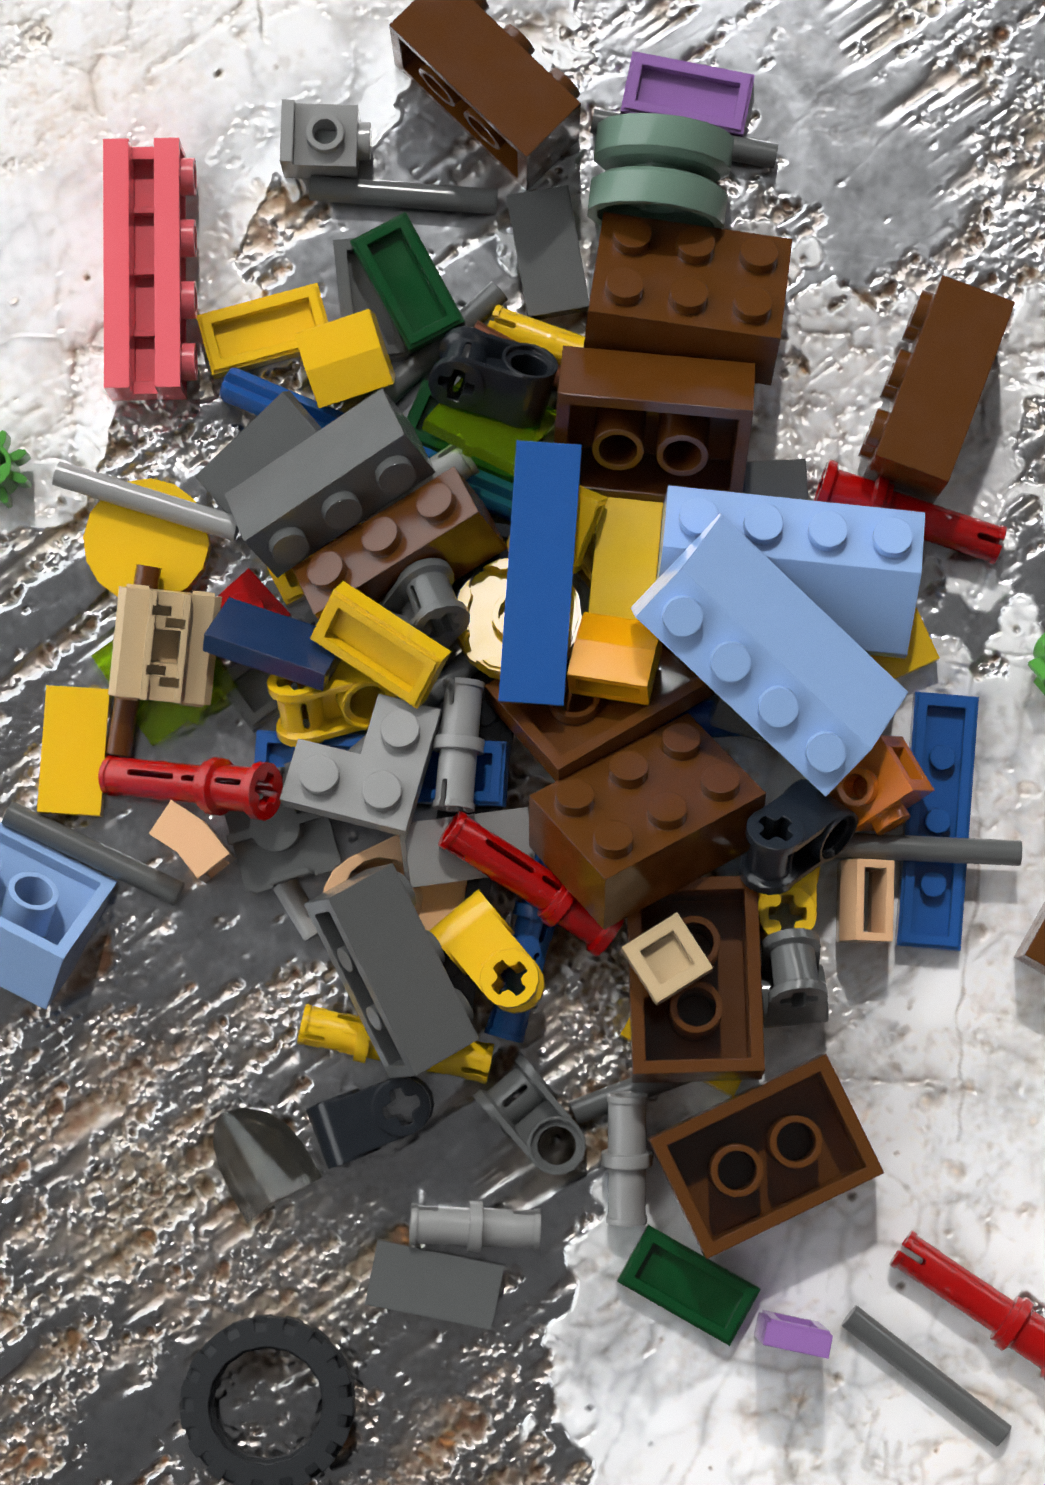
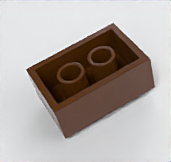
(488, 83)
(688, 292)
(935, 387)
(655, 421)
(644, 820)
(718, 1021)
(765, 1155)

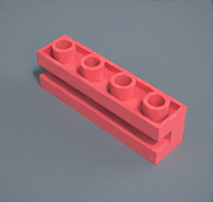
(146, 270)

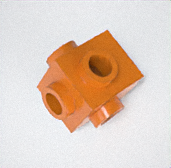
(883, 786)

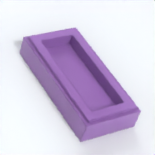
(688, 90)
(793, 1334)

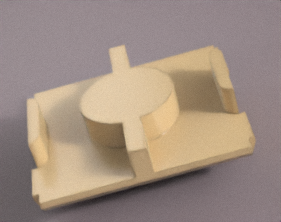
(161, 646)

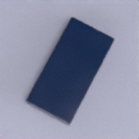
(269, 644)

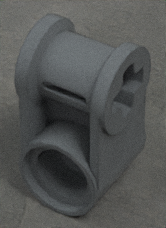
(427, 600)
(793, 979)
(531, 1115)

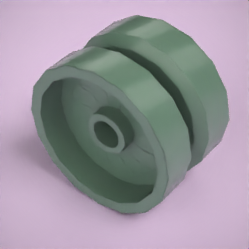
(661, 169)

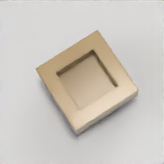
(667, 959)

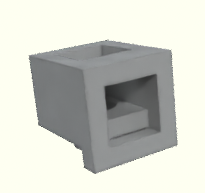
(305, 156)

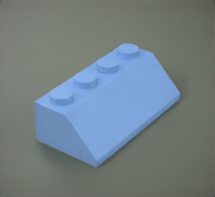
(845, 557)
(771, 654)
(44, 915)

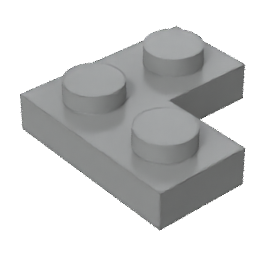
(371, 787)

